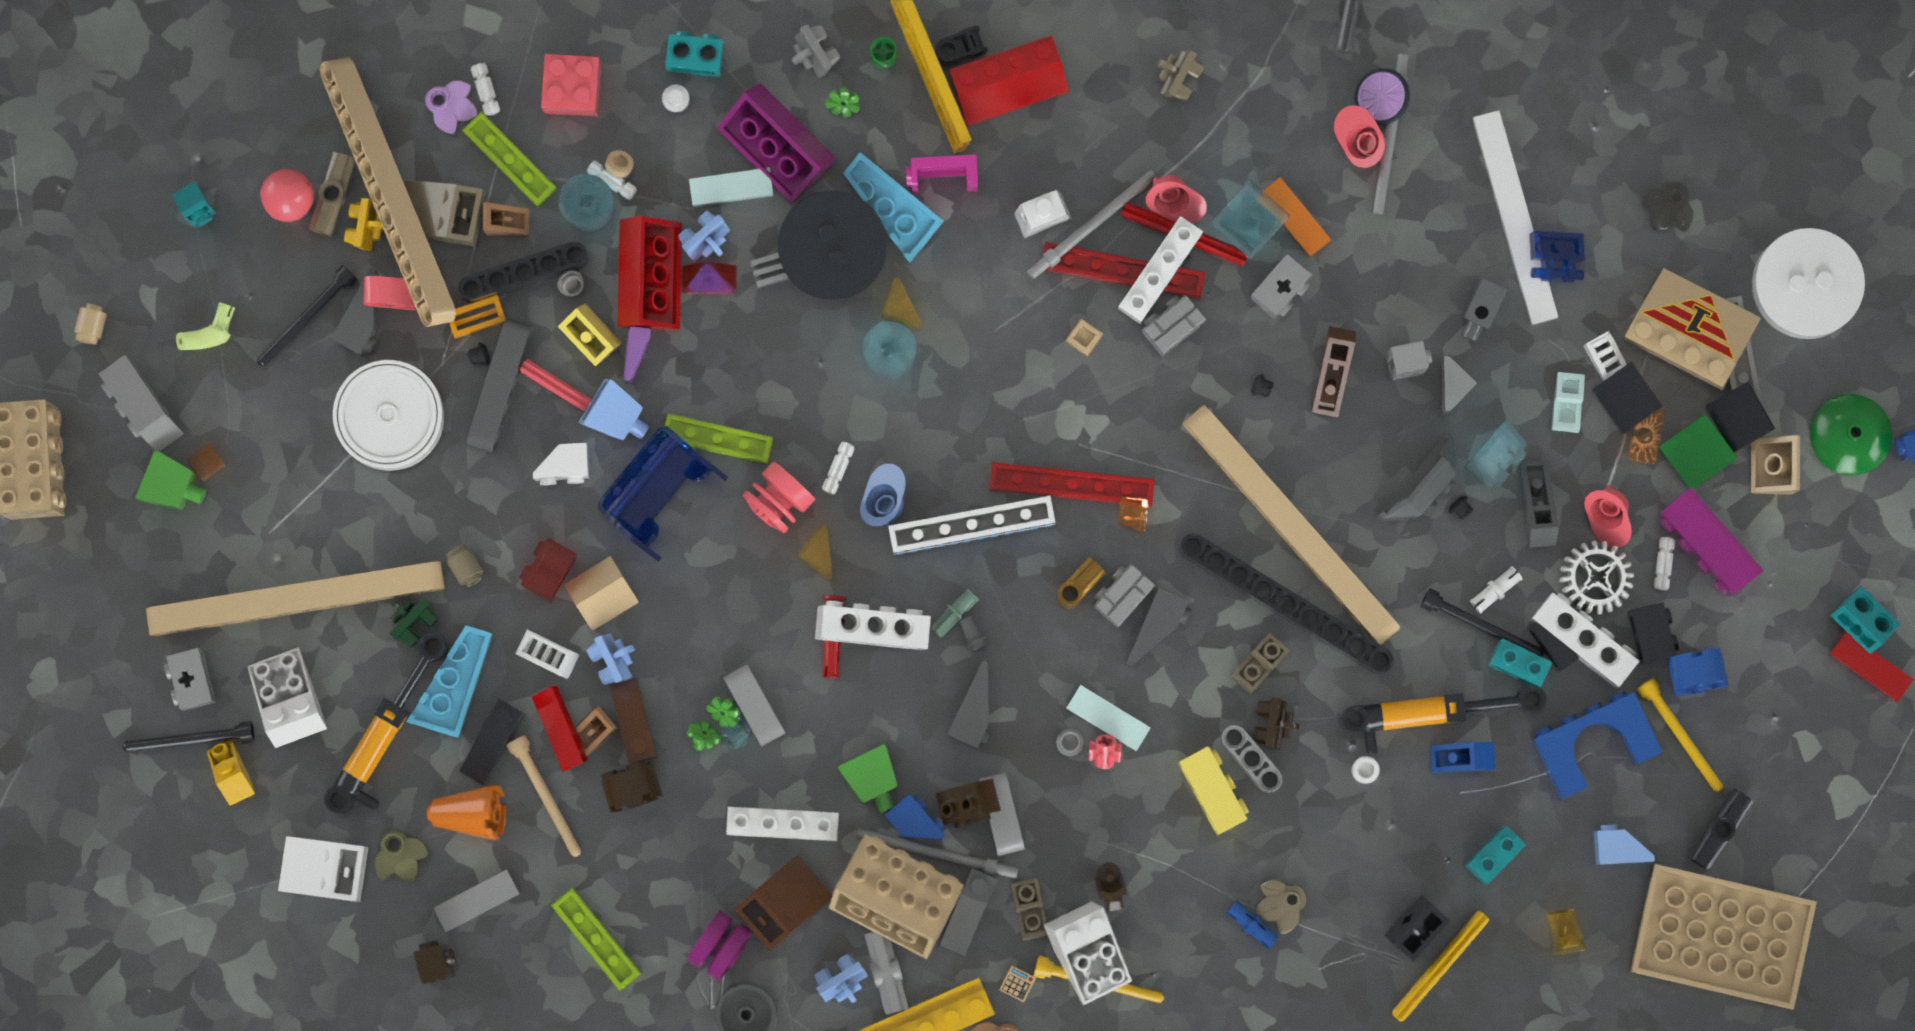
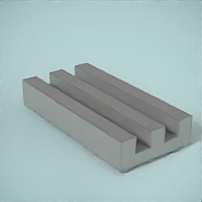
(760, 283)

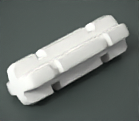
(485, 89)
(616, 184)
(838, 468)
(1664, 563)

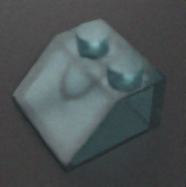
(1497, 455)

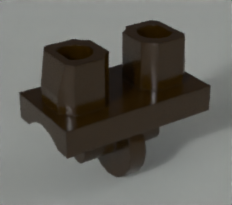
(1279, 723)
(1111, 886)

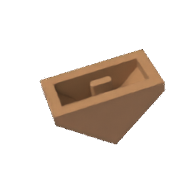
(505, 220)
(595, 730)

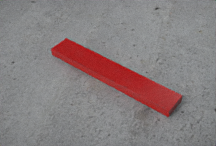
(1122, 270)
(1069, 483)

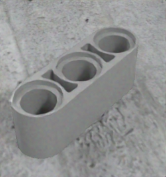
(754, 705)
(1264, 764)
(1005, 822)

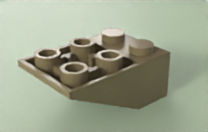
(448, 210)

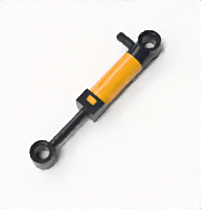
(1429, 711)
(378, 736)

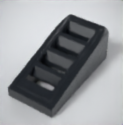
(1554, 649)

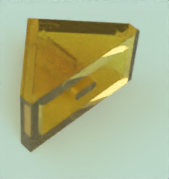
(899, 307)
(817, 553)
(1565, 932)

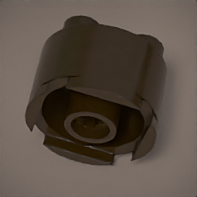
(631, 787)

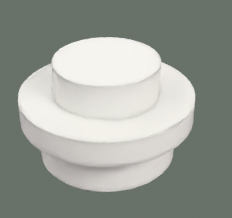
(675, 98)

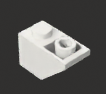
(565, 463)

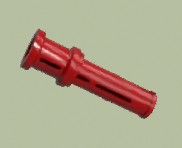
(831, 649)

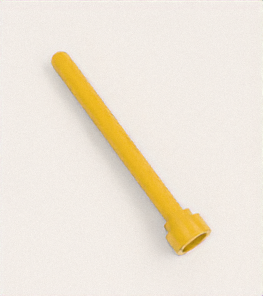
(1651, 691)
(1046, 968)

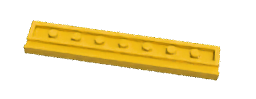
(932, 74)
(945, 1012)

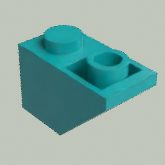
(194, 205)

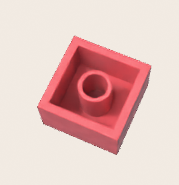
(571, 85)

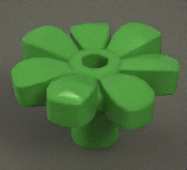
(843, 102)
(724, 711)
(703, 735)

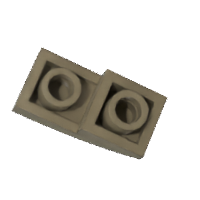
(1260, 663)
(1029, 909)

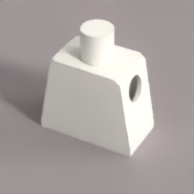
(1042, 213)

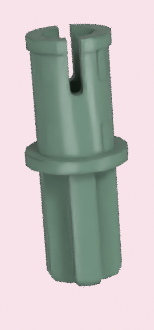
(954, 613)

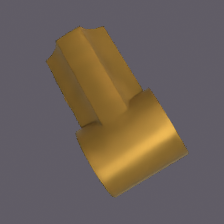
(1081, 582)

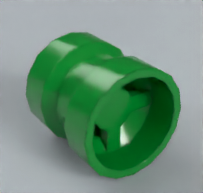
(883, 46)

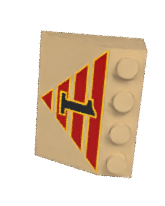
(1692, 328)

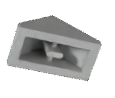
(1455, 384)

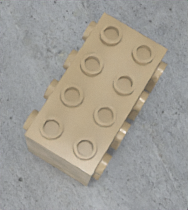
(31, 460)
(896, 895)

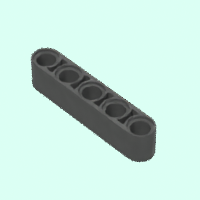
(499, 385)

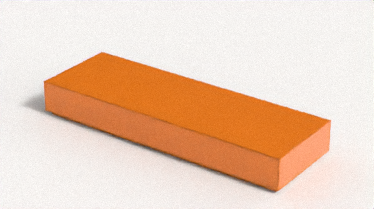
(1300, 223)

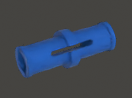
(1252, 924)

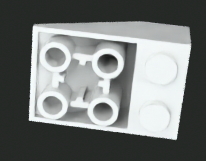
(286, 698)
(323, 869)
(1088, 952)

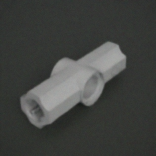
(886, 973)

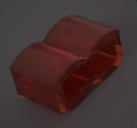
(548, 569)

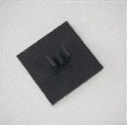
(1627, 397)
(1740, 417)

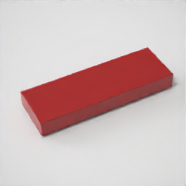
(1871, 667)
(559, 728)

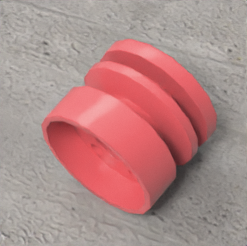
(778, 497)

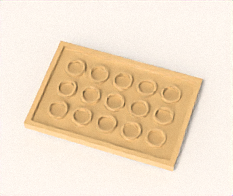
(1723, 936)

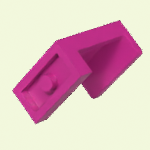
(943, 167)

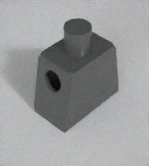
(1486, 295)

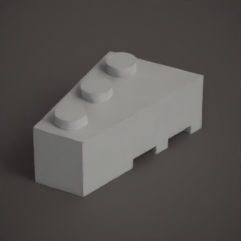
(139, 404)

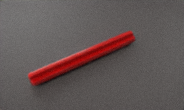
(1165, 225)

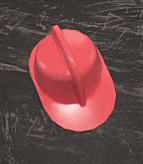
(1359, 136)
(1173, 199)
(1609, 516)

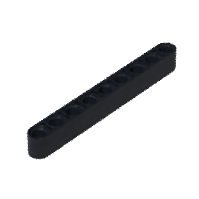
(1300, 604)

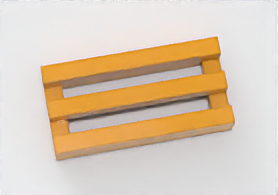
(481, 326)

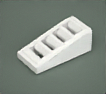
(1595, 357)
(567, 664)

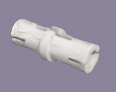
(1496, 589)

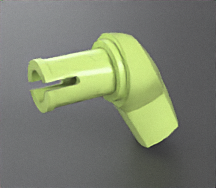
(209, 336)

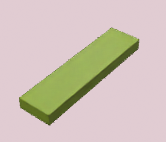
(509, 159)
(722, 438)
(596, 939)

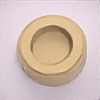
(619, 164)

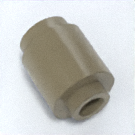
(464, 566)

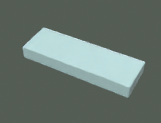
(730, 187)
(1108, 718)

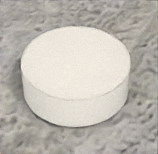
(1365, 769)

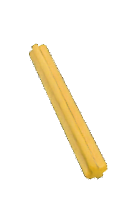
(1440, 966)

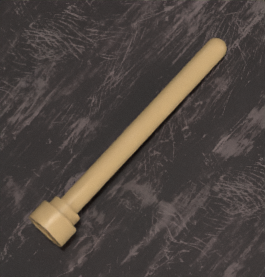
(521, 750)

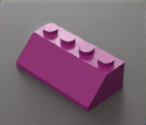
(777, 141)
(1709, 543)

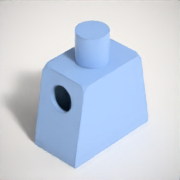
(614, 413)

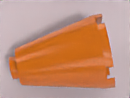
(471, 812)

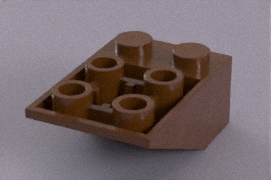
(783, 903)

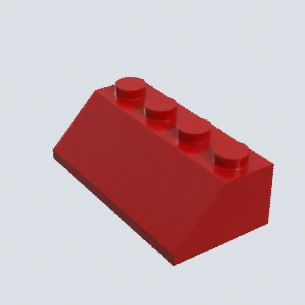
(1009, 80)
(649, 273)

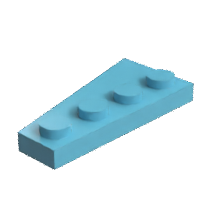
(901, 213)
(452, 689)

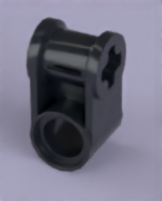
(962, 46)

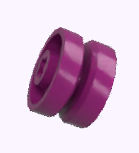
(719, 945)

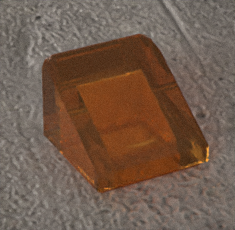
(206, 462)
(1133, 513)

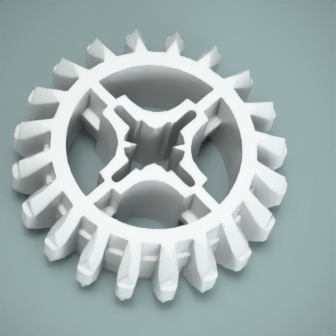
(1605, 586)

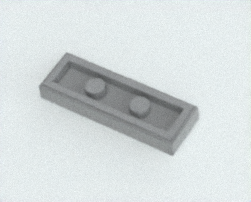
(476, 900)

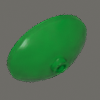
(1833, 439)

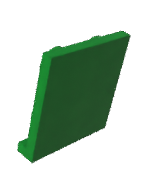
(1698, 452)

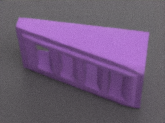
(636, 346)

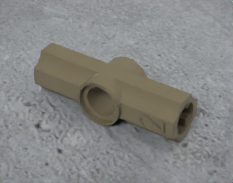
(337, 177)

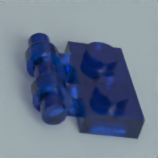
(1557, 247)

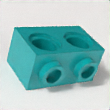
(693, 62)
(1861, 615)
(1519, 663)
(1495, 855)

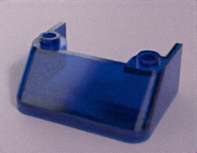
(650, 484)

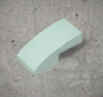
(1568, 402)

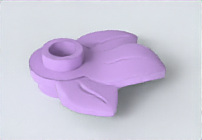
(454, 108)

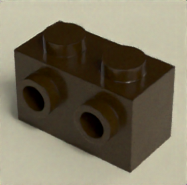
(968, 802)
(434, 962)

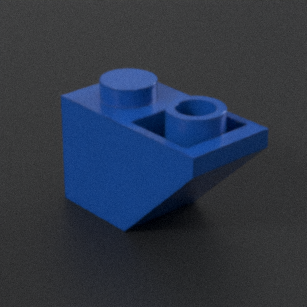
(913, 822)

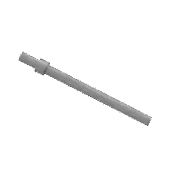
(1390, 135)
(1052, 256)
(989, 866)

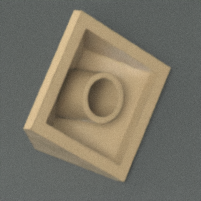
(1775, 465)
(601, 593)

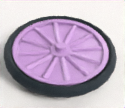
(1383, 95)

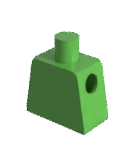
(169, 483)
(872, 777)

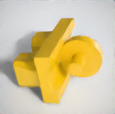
(367, 228)

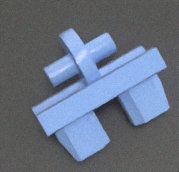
(707, 239)
(615, 656)
(844, 983)

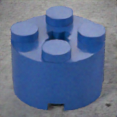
(1697, 672)

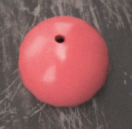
(287, 195)

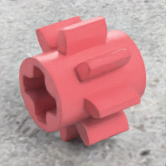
(1105, 751)

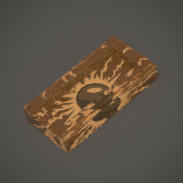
(1646, 439)

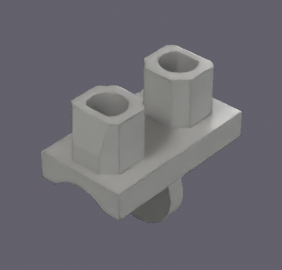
(811, 53)

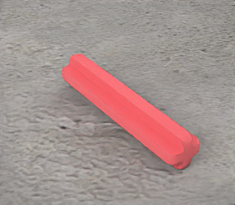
(555, 385)

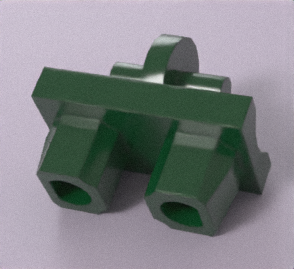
(404, 630)

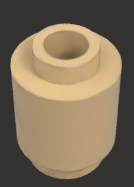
(90, 324)

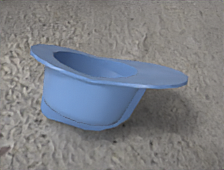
(884, 496)

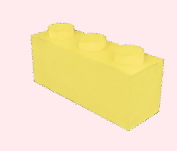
(1214, 790)

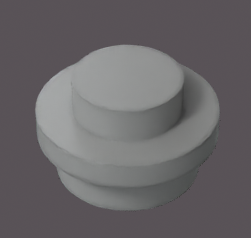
(570, 283)
(1069, 742)

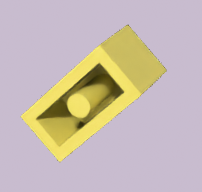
(590, 334)

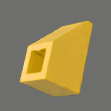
(230, 772)

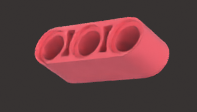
(387, 293)

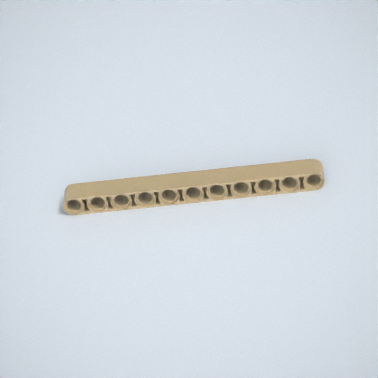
(387, 192)
(1291, 525)
(295, 598)

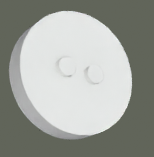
(1808, 283)
(388, 415)

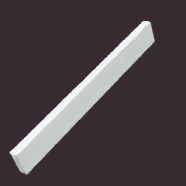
(1513, 214)

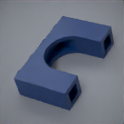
(1557, 745)

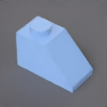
(1618, 847)

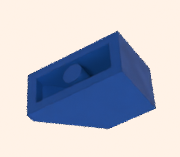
(1463, 757)

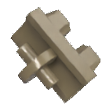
(1174, 72)

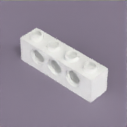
(1160, 270)
(830, 628)
(1624, 656)
(782, 824)

